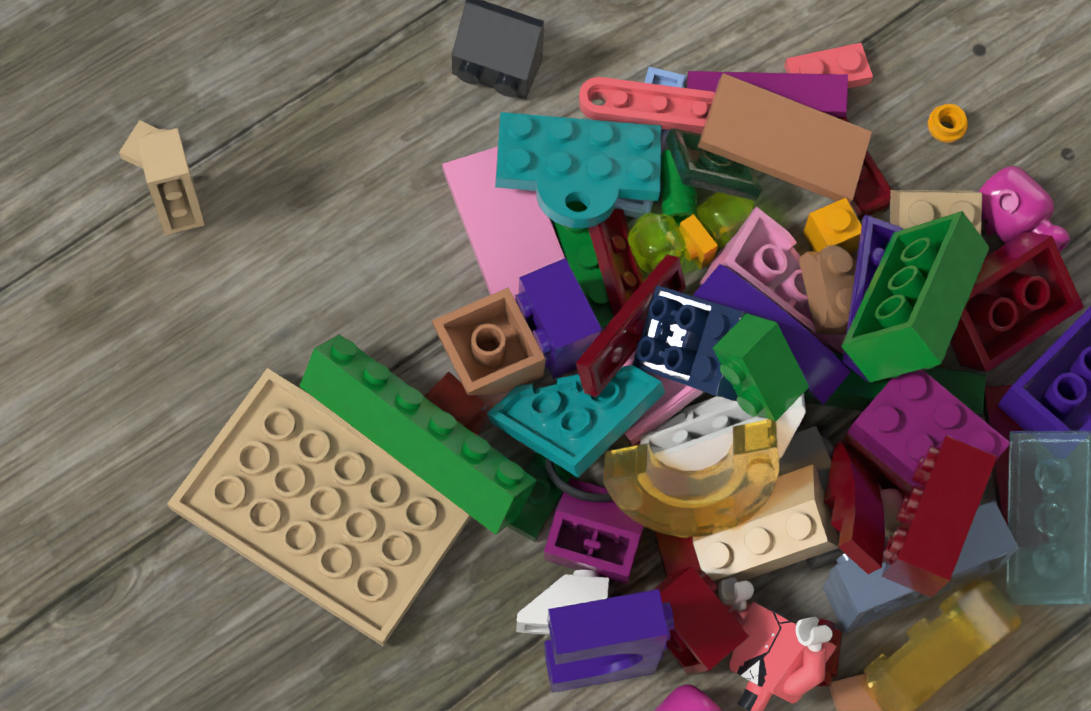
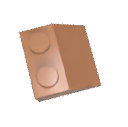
(490, 345)

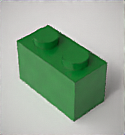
(760, 367)

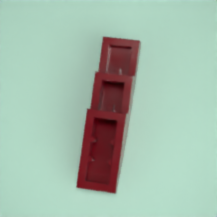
(856, 509)

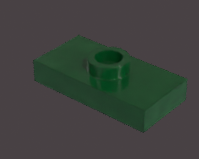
(541, 500)

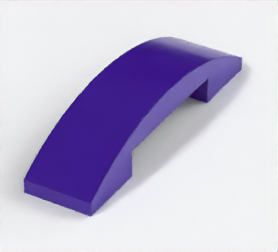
(818, 364)

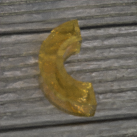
(696, 500)
(941, 648)

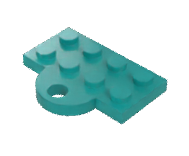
(579, 163)

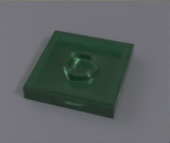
(709, 170)

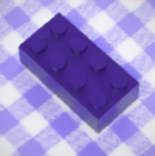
(1057, 386)

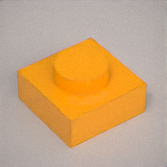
(699, 243)

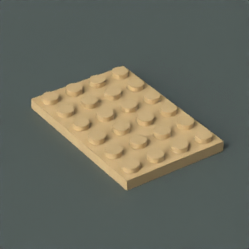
(320, 507)

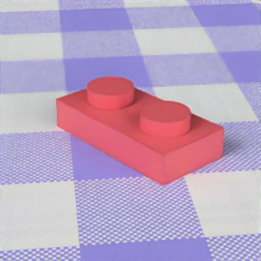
(840, 60)

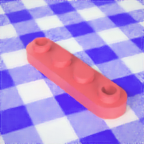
(645, 103)

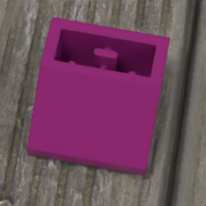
(593, 536)

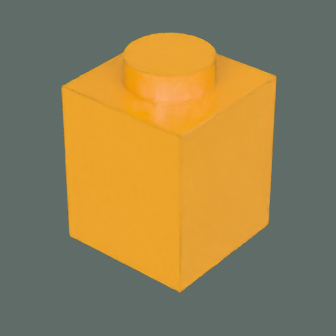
(833, 225)

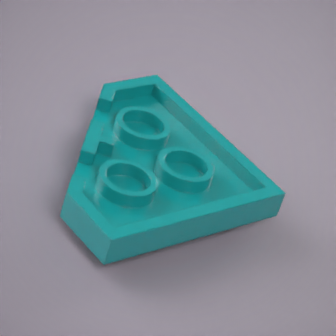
(572, 425)

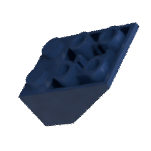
(681, 339)

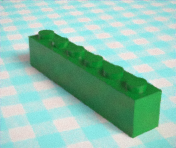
(417, 433)

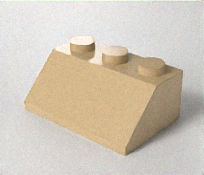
(783, 532)

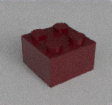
(702, 624)

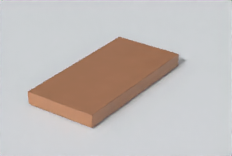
(785, 139)

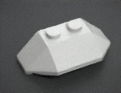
(704, 432)

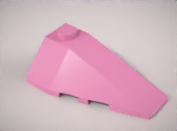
(768, 261)

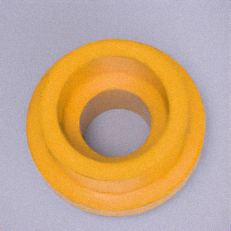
(947, 113)

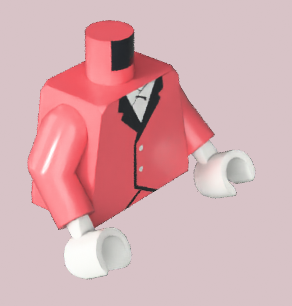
(778, 653)

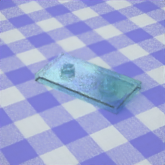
(1050, 517)

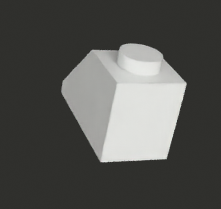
(568, 590)

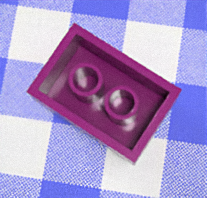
(916, 414)

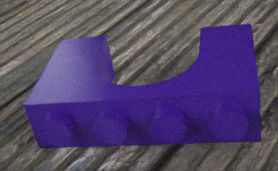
(606, 640)

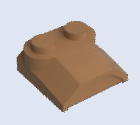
(829, 287)

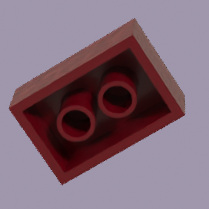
(1014, 301)
(937, 515)

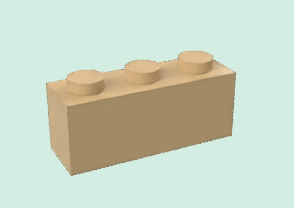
(170, 180)

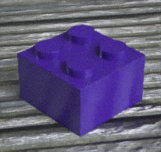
(557, 315)

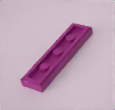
(818, 91)

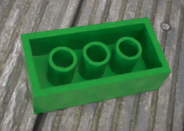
(916, 298)

